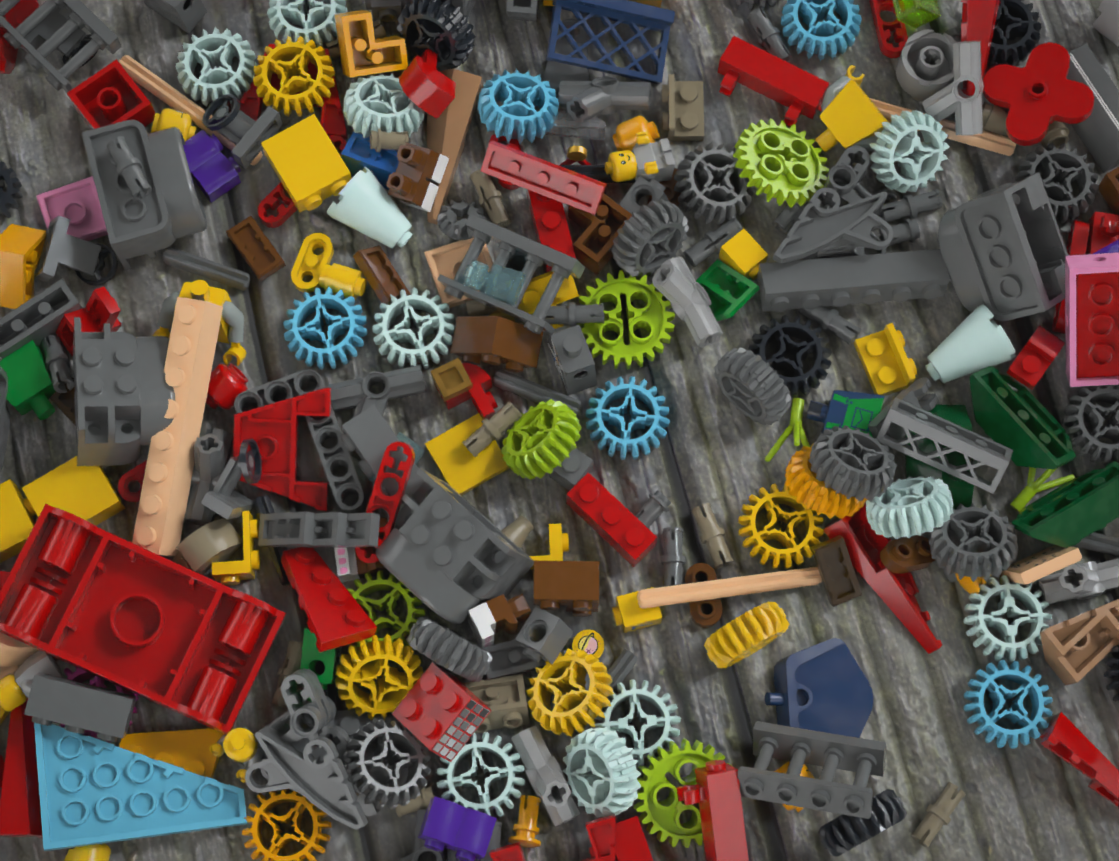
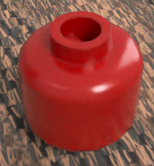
(225, 385)

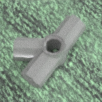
(951, 98)
(688, 300)
(1079, 581)
(545, 776)

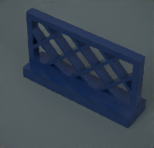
(620, 11)

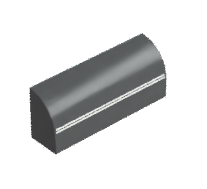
(1101, 129)

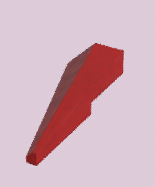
(978, 25)
(894, 589)
(1073, 747)
(20, 786)

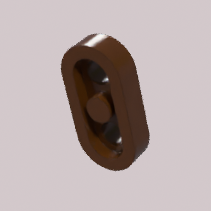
(907, 554)
(695, 607)

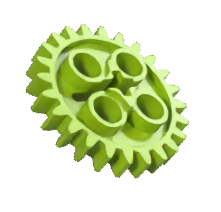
(780, 162)
(653, 318)
(665, 814)

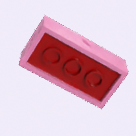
(1092, 319)

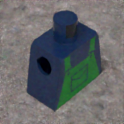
(846, 409)

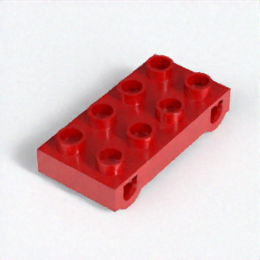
(137, 619)

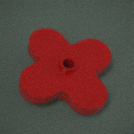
(1038, 94)

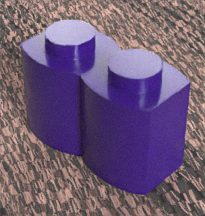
(209, 166)
(456, 828)

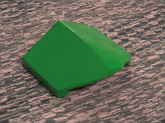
(726, 289)

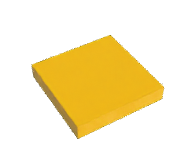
(458, 464)

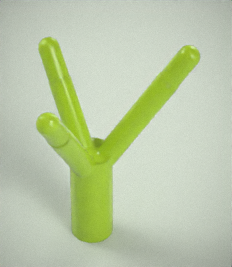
(795, 425)
(1034, 487)

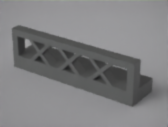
(947, 434)

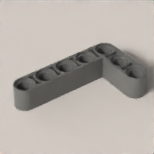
(320, 431)

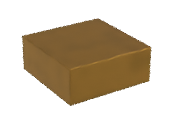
(451, 379)

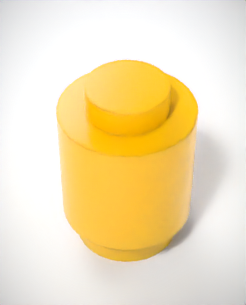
(343, 278)

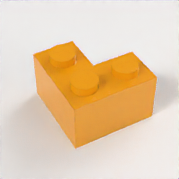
(363, 53)
(18, 261)

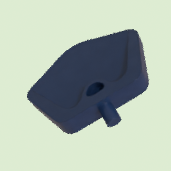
(822, 690)

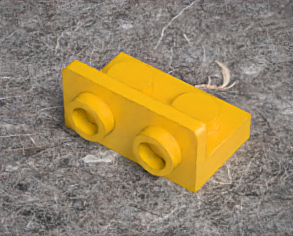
(886, 361)

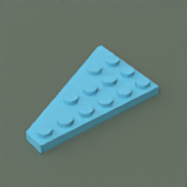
(114, 795)

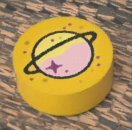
(590, 642)

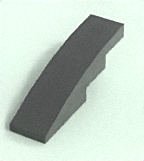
(319, 530)

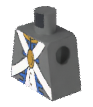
(571, 357)

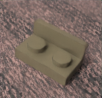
(684, 110)
(506, 700)

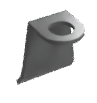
(557, 72)

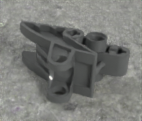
(844, 221)
(309, 762)

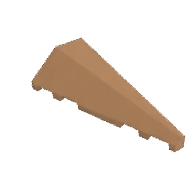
(448, 132)
(1081, 642)

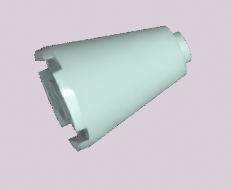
(371, 211)
(970, 348)

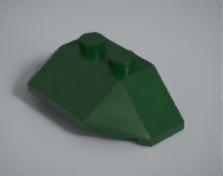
(1018, 421)
(960, 490)
(1073, 508)

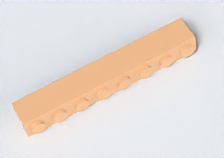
(172, 450)

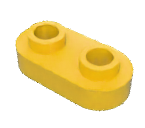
(310, 264)

